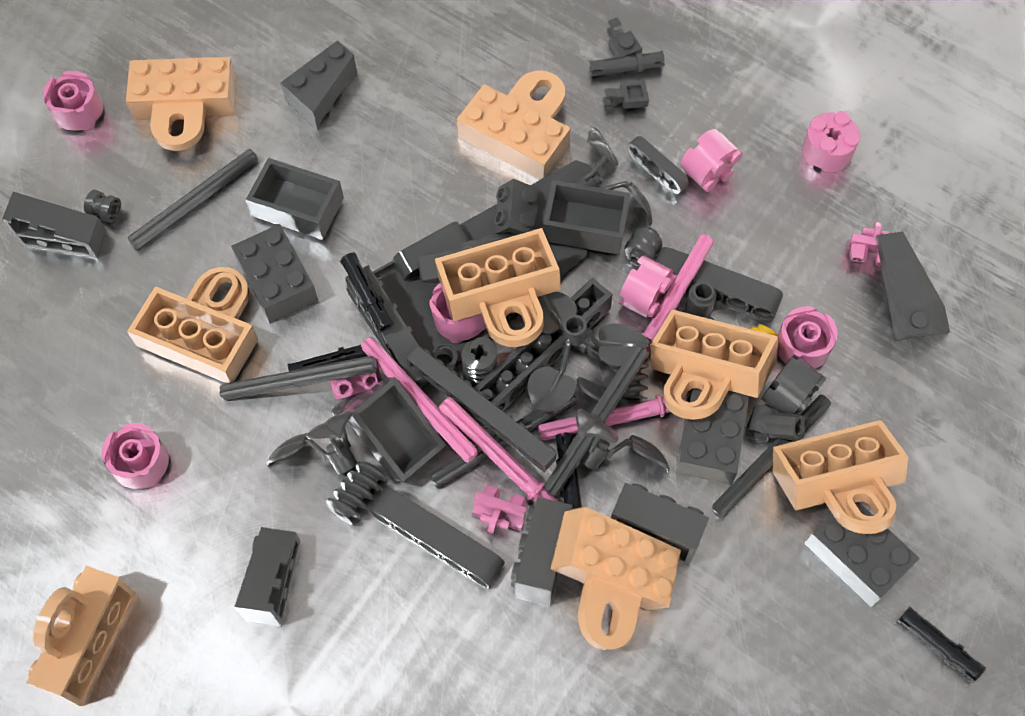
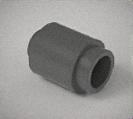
(701, 299)

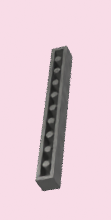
(481, 409)

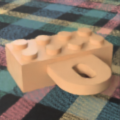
(180, 90)
(517, 126)
(501, 281)
(196, 329)
(712, 359)
(844, 470)
(616, 569)
(81, 636)

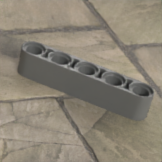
(731, 287)
(437, 537)

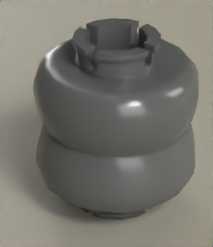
(643, 242)

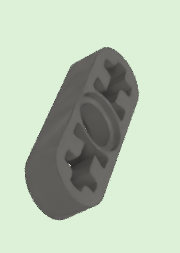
(658, 165)

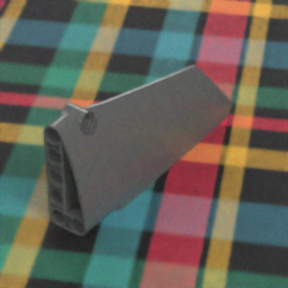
(409, 299)

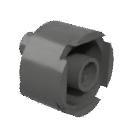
(793, 387)

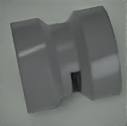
(105, 206)

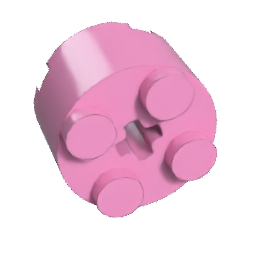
(73, 101)
(830, 141)
(711, 160)
(646, 287)
(453, 330)
(807, 336)
(135, 456)

